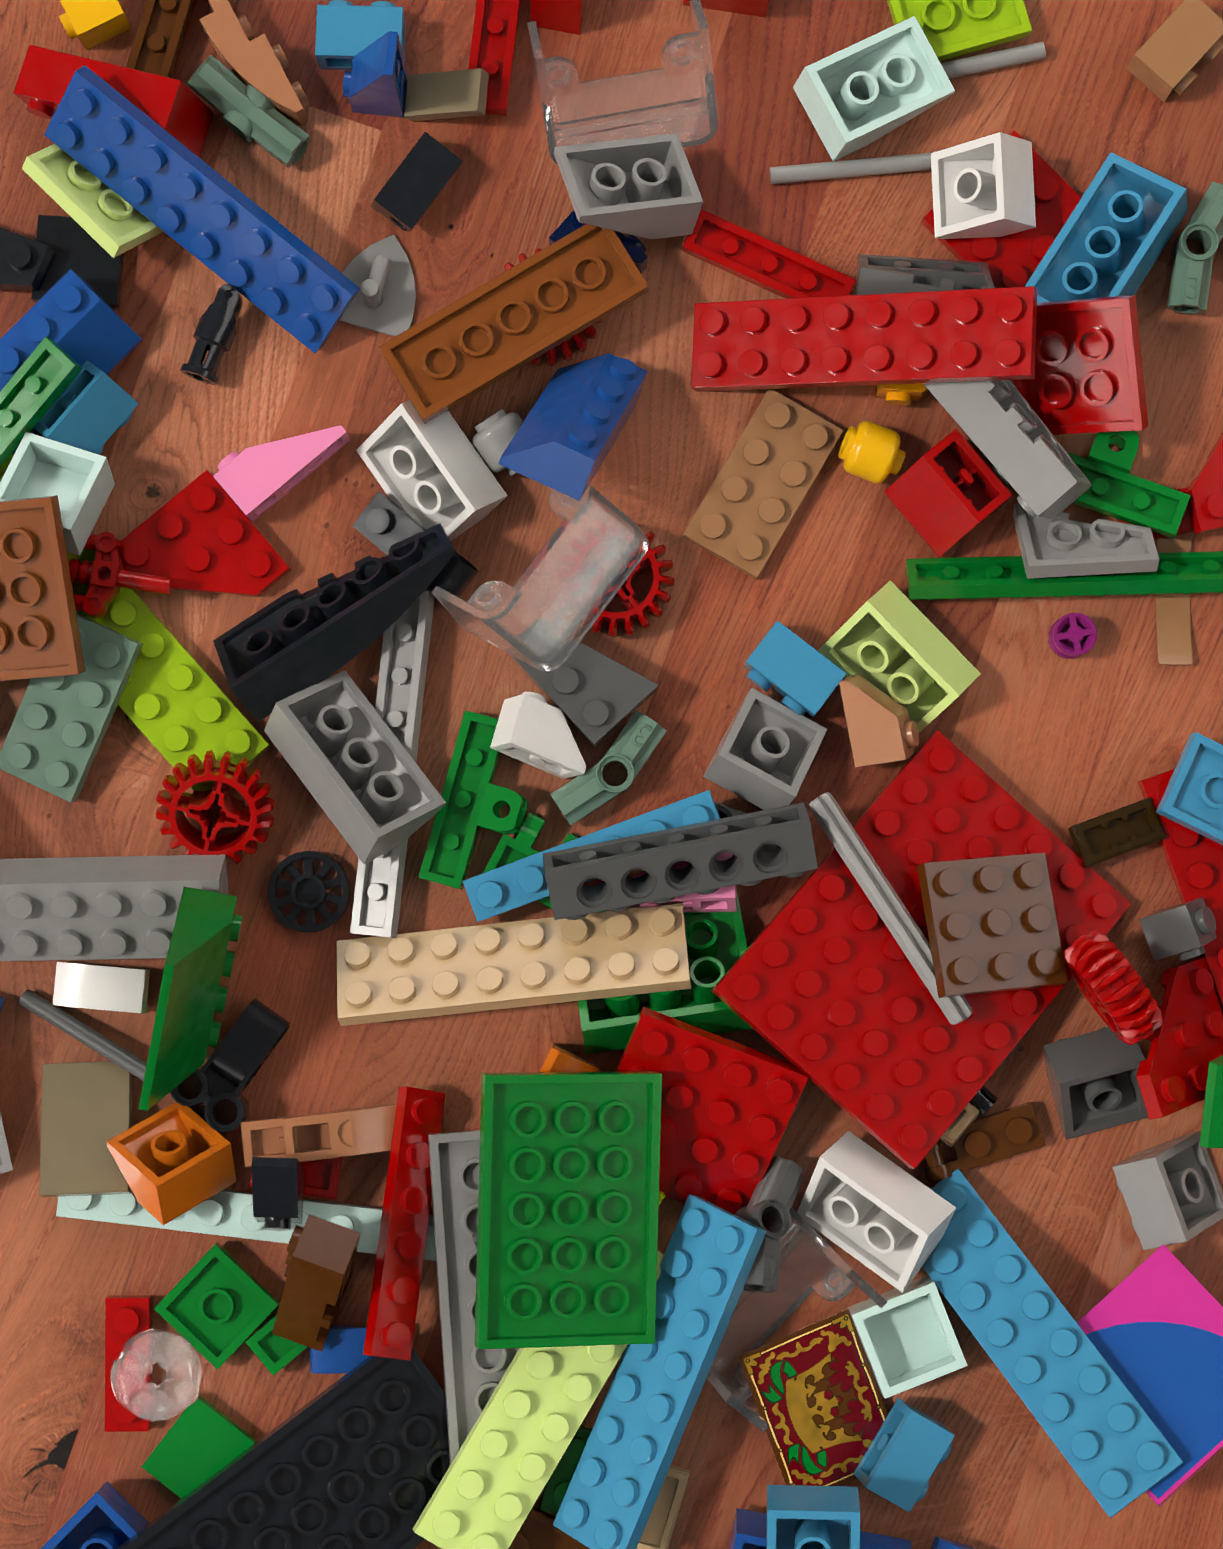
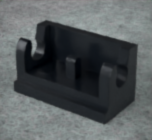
(416, 182)

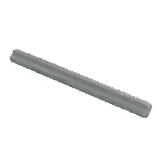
(884, 900)

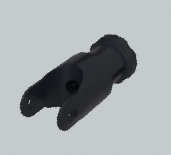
(213, 334)

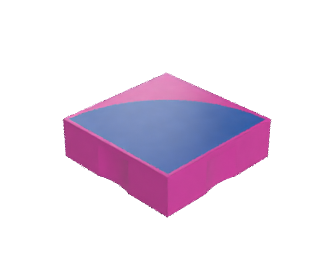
(1167, 1350)

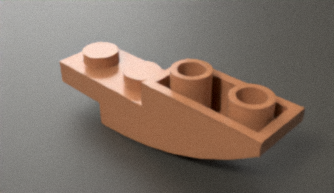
(254, 59)
(320, 1134)

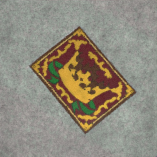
(816, 1400)

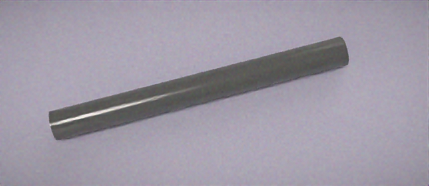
(83, 1033)

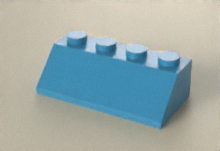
(1111, 235)

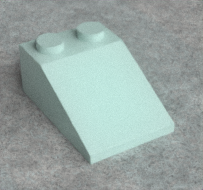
(872, 87)

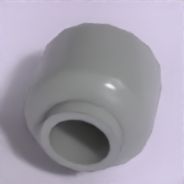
(494, 437)

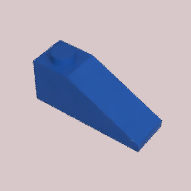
(378, 78)

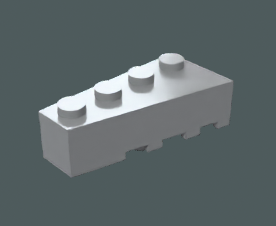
(1015, 443)

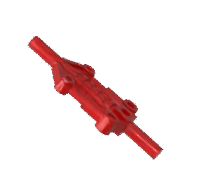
(108, 576)

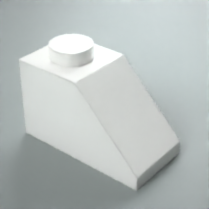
(537, 736)

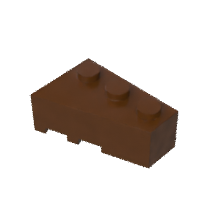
(316, 1280)

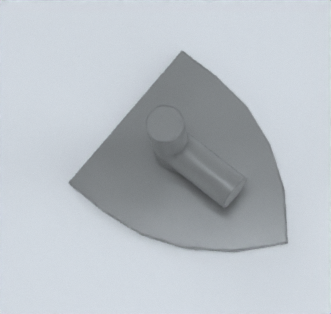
(386, 289)

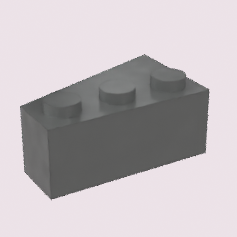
(907, 274)
(592, 691)

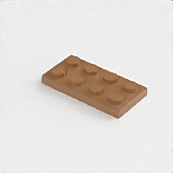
(762, 483)

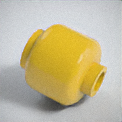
(871, 452)

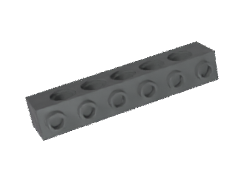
(659, 850)

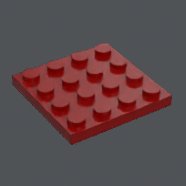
(718, 1108)

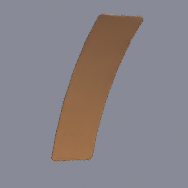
(1173, 616)

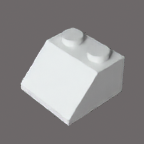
(983, 188)

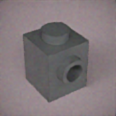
(1179, 930)

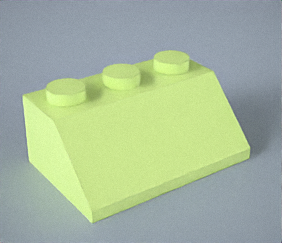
(901, 655)

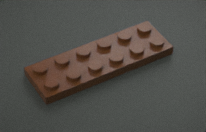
(513, 319)

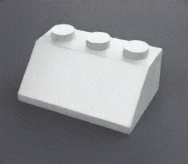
(431, 470)
(875, 1210)

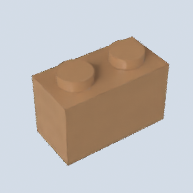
(1177, 48)

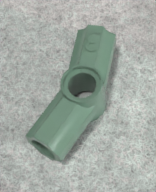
(249, 112)
(1190, 271)
(629, 749)

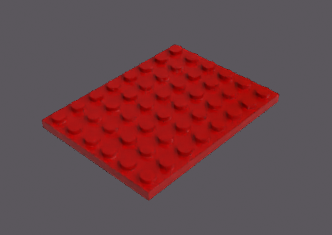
(844, 996)

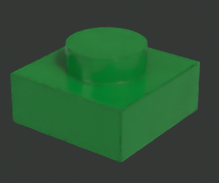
(272, 1349)

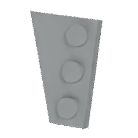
(1079, 548)

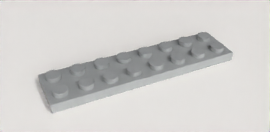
(468, 1372)

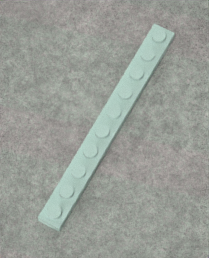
(231, 1215)

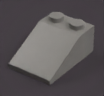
(632, 185)

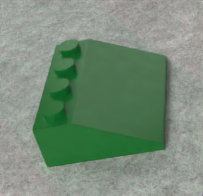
(713, 947)
(190, 991)

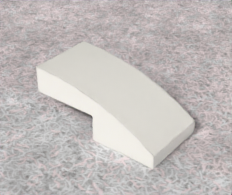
(101, 987)

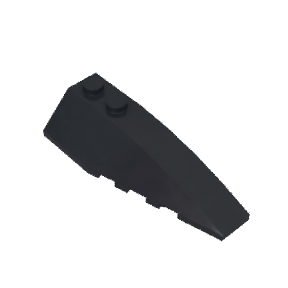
(318, 632)

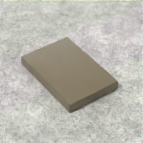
(79, 1113)

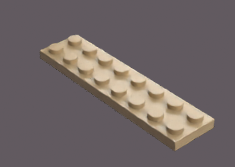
(512, 965)

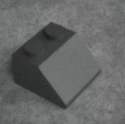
(1094, 1082)

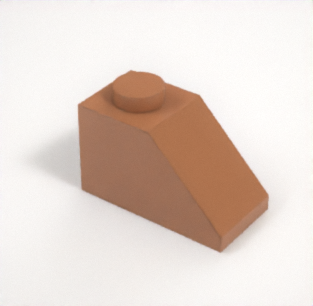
(876, 724)

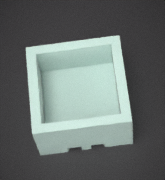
(54, 468)
(908, 1337)

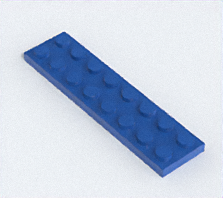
(200, 209)

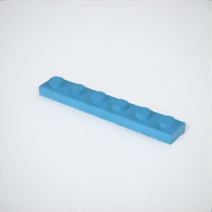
(526, 880)

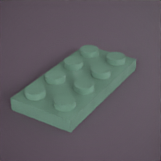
(68, 715)

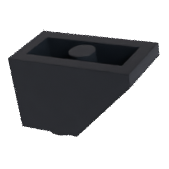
(277, 1192)

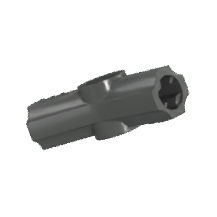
(770, 1211)

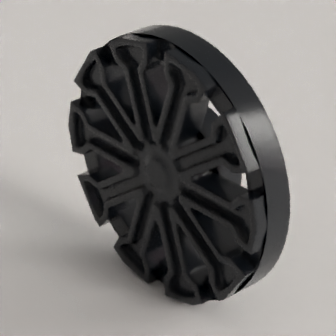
(308, 891)

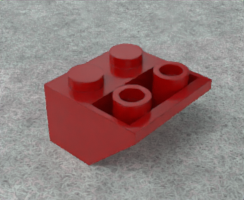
(947, 493)

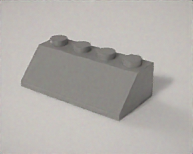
(353, 765)

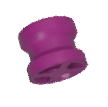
(1080, 633)

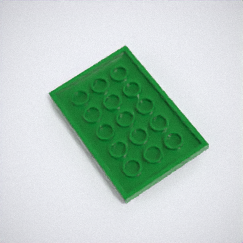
(567, 1209)

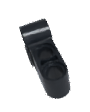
(236, 1063)

